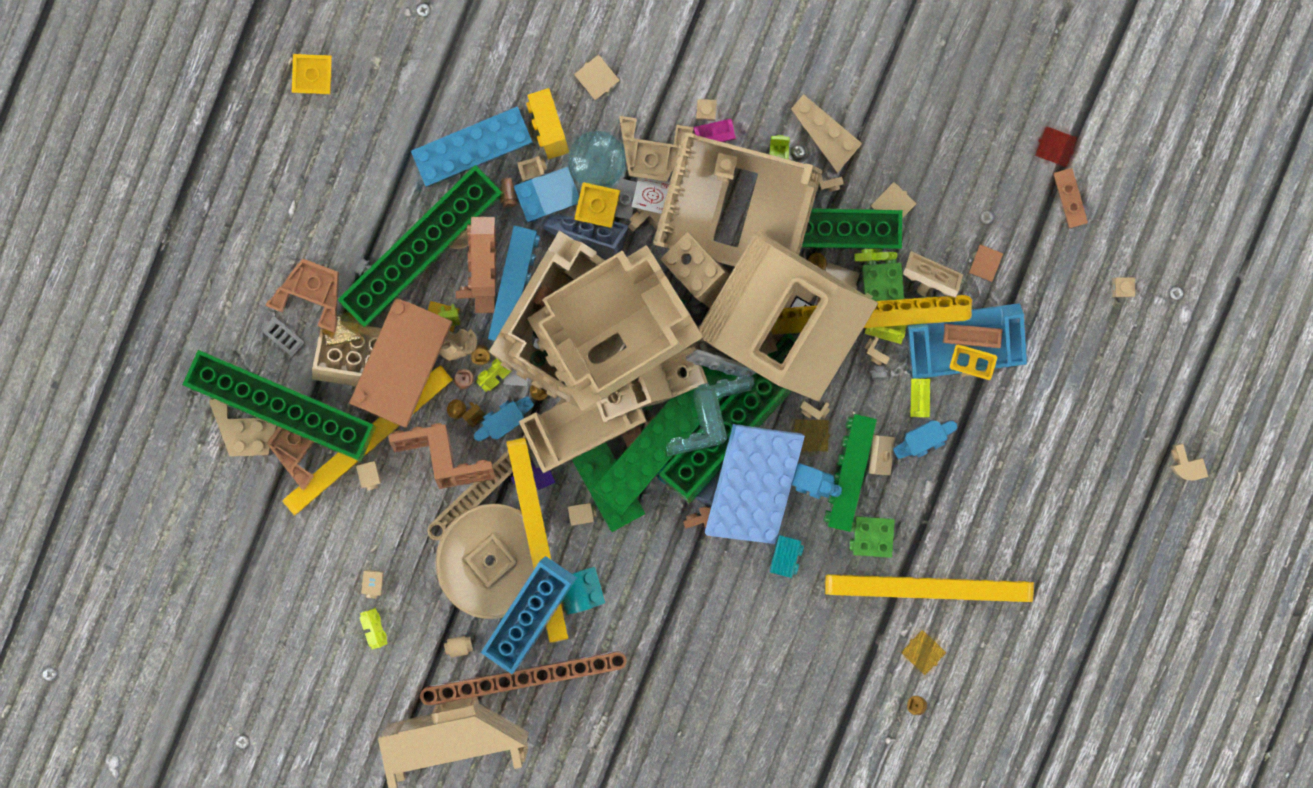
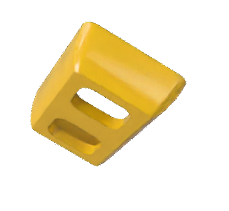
(974, 355)

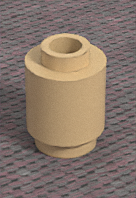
(458, 646)

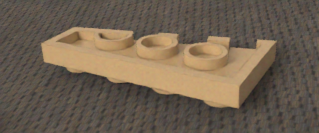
(829, 136)

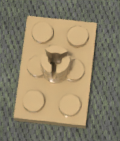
(932, 276)

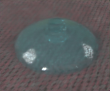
(597, 144)

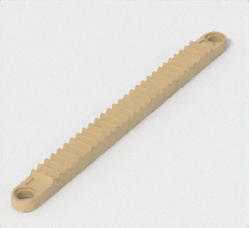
(476, 492)

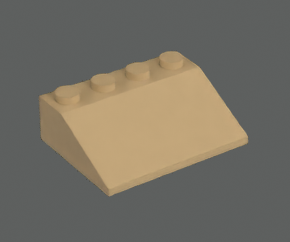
(344, 361)

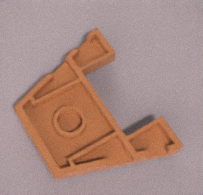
(313, 284)
(290, 451)

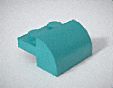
(584, 593)

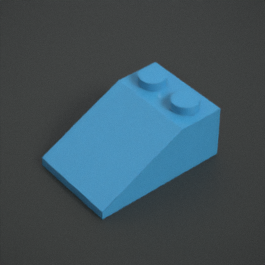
(547, 194)

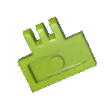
(875, 255)

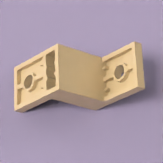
(702, 275)
(654, 386)

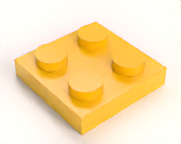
(311, 74)
(597, 205)

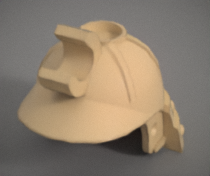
(458, 344)

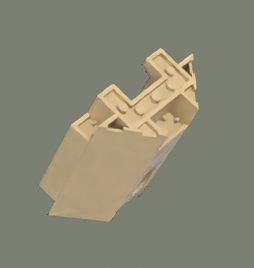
(612, 298)
(513, 346)

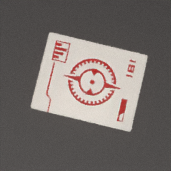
(650, 195)

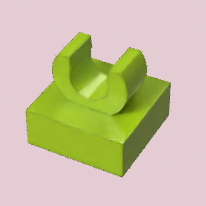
(451, 315)

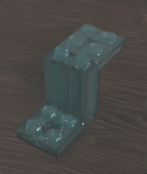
(709, 415)

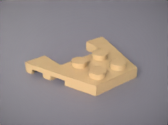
(649, 158)
(242, 435)

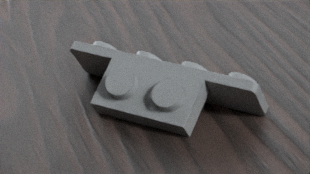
(717, 360)

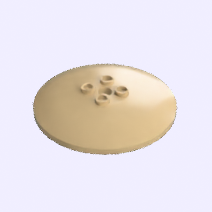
(461, 556)

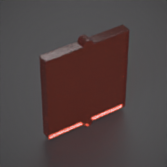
(1056, 146)

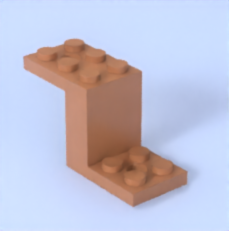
(442, 458)

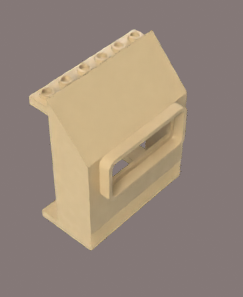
(696, 198)
(754, 301)
(449, 734)

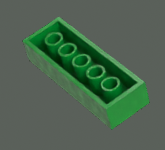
(854, 229)
(592, 467)
(851, 471)

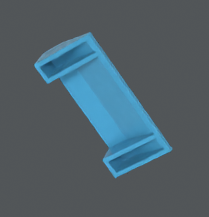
(933, 357)

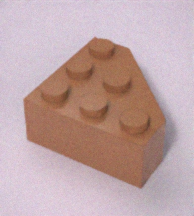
(482, 256)

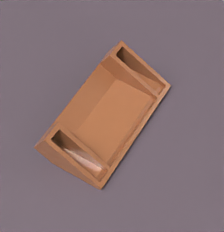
(400, 362)

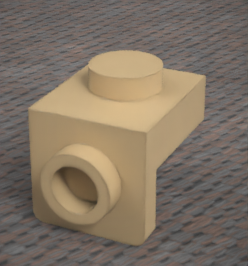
(532, 168)
(831, 185)
(877, 357)
(810, 411)

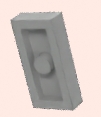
(624, 207)

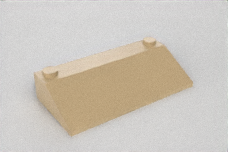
(571, 432)

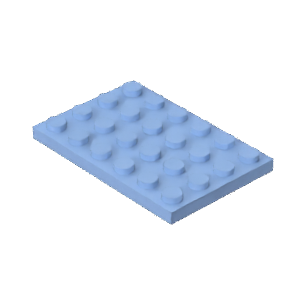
(754, 484)

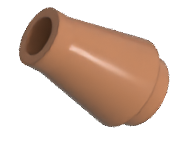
(509, 198)

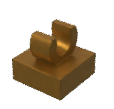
(474, 415)

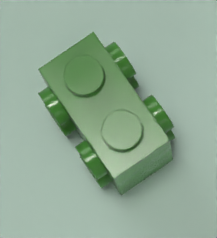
(883, 280)
(872, 536)

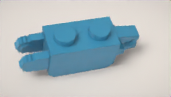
(504, 420)
(924, 437)
(815, 481)

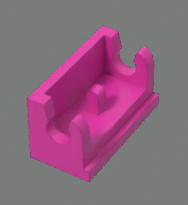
(719, 131)

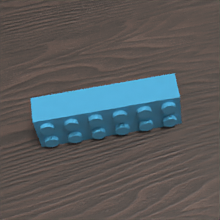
(471, 147)
(514, 276)
(528, 615)

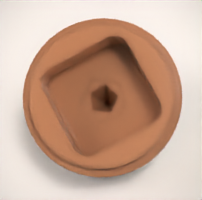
(463, 379)

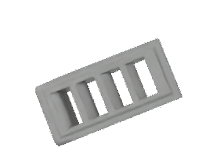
(271, 325)

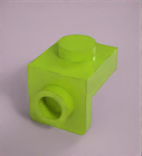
(779, 146)

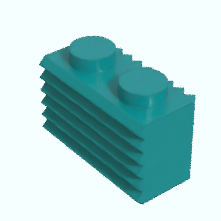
(785, 556)

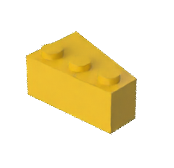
(548, 123)

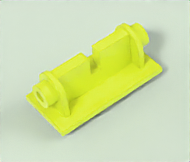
(890, 333)
(489, 378)
(920, 398)
(372, 620)

